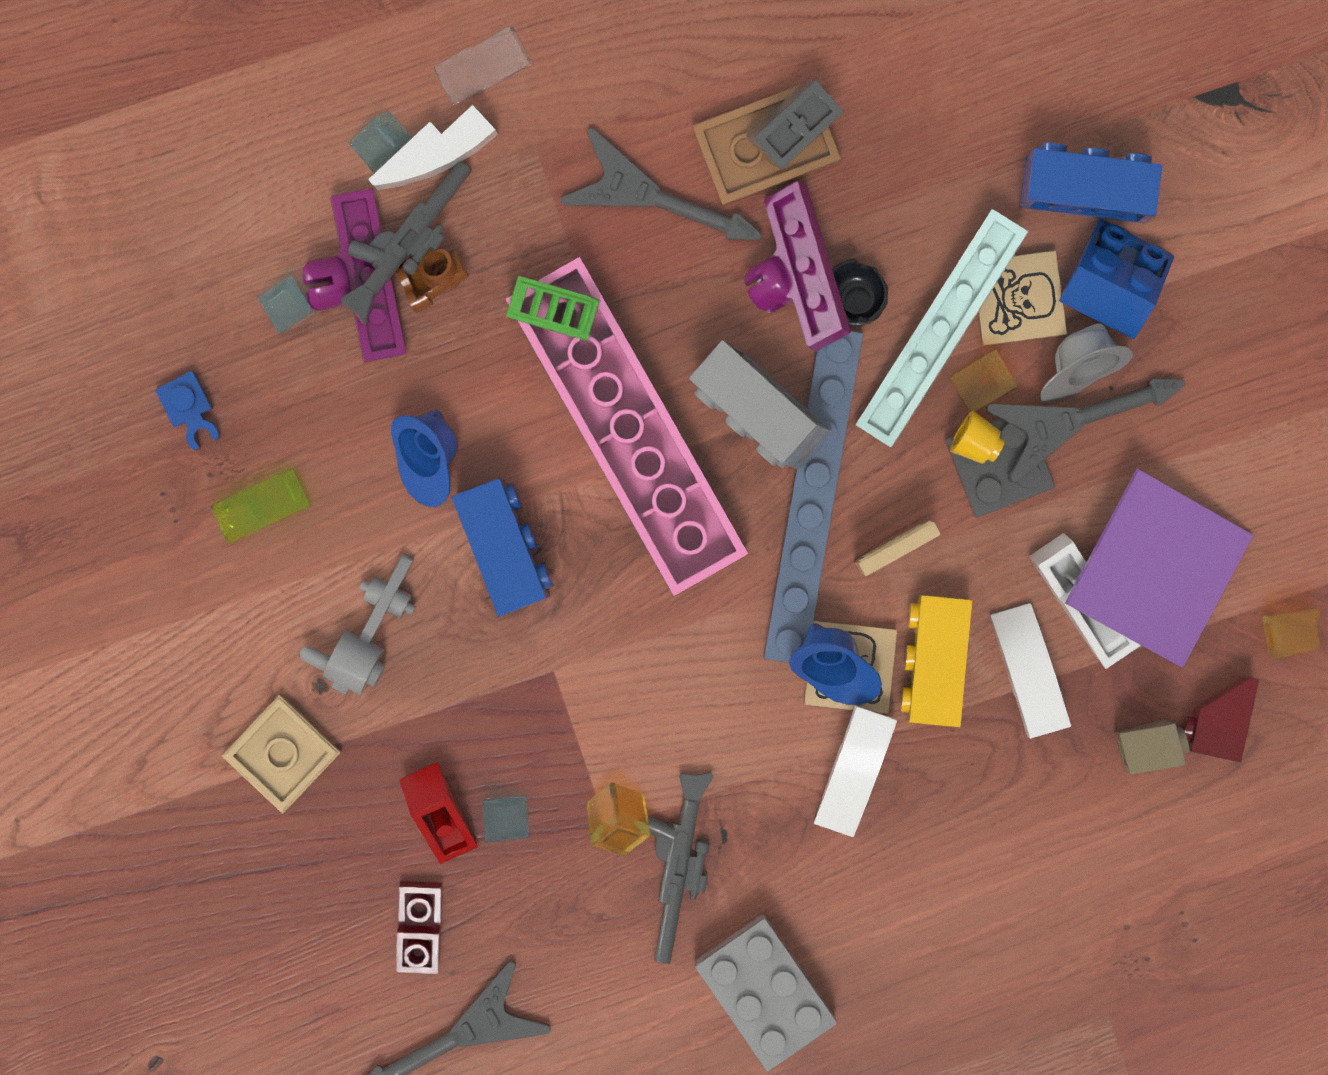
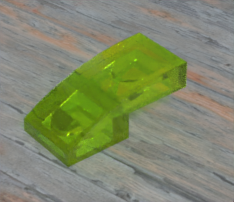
(260, 506)

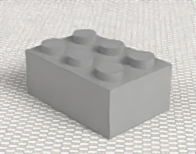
(758, 406)
(765, 992)

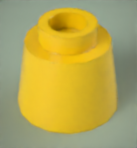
(977, 439)

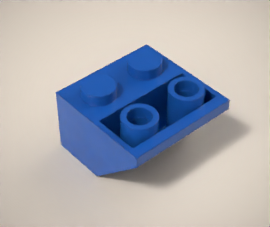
(1117, 278)

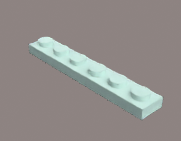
(942, 328)

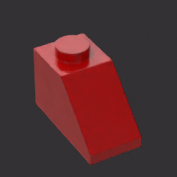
(438, 813)

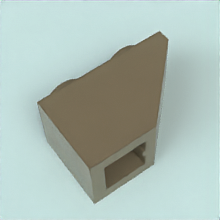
(1152, 746)

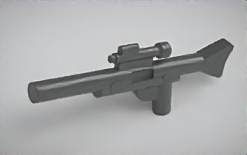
(411, 239)
(681, 870)

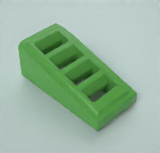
(587, 318)

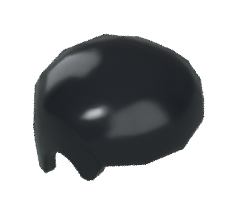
(861, 291)

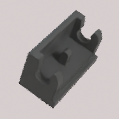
(795, 123)

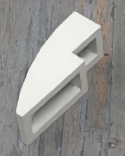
(435, 152)
(1060, 567)
(1030, 671)
(855, 770)

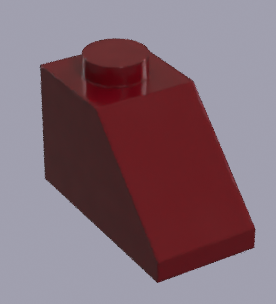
(1223, 721)

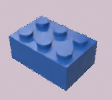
(1091, 183)
(503, 545)

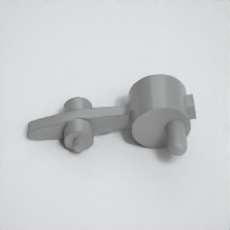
(355, 657)

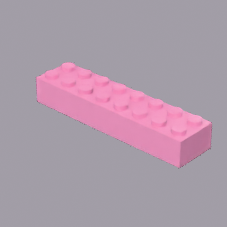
(634, 438)

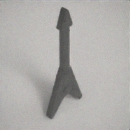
(629, 187)
(1051, 427)
(482, 1023)

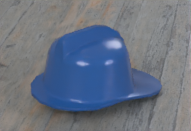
(423, 454)
(834, 668)

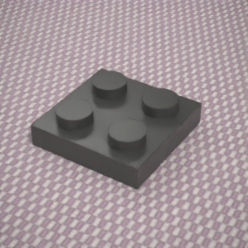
(988, 483)

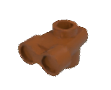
(435, 275)

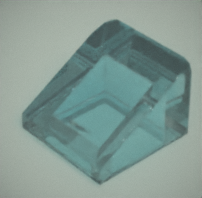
(380, 140)
(286, 304)
(505, 818)

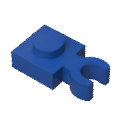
(186, 403)

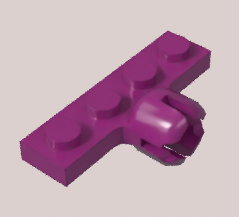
(356, 220)
(799, 270)

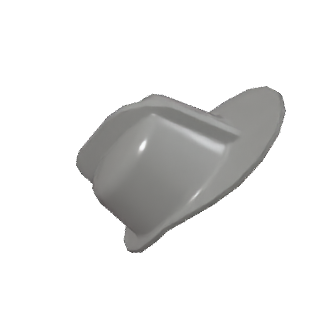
(1082, 361)

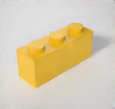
(937, 660)

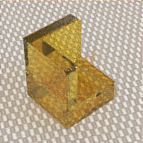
(983, 381)
(1292, 632)
(617, 819)

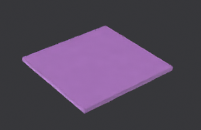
(1159, 568)

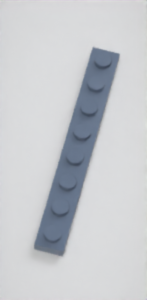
(813, 500)

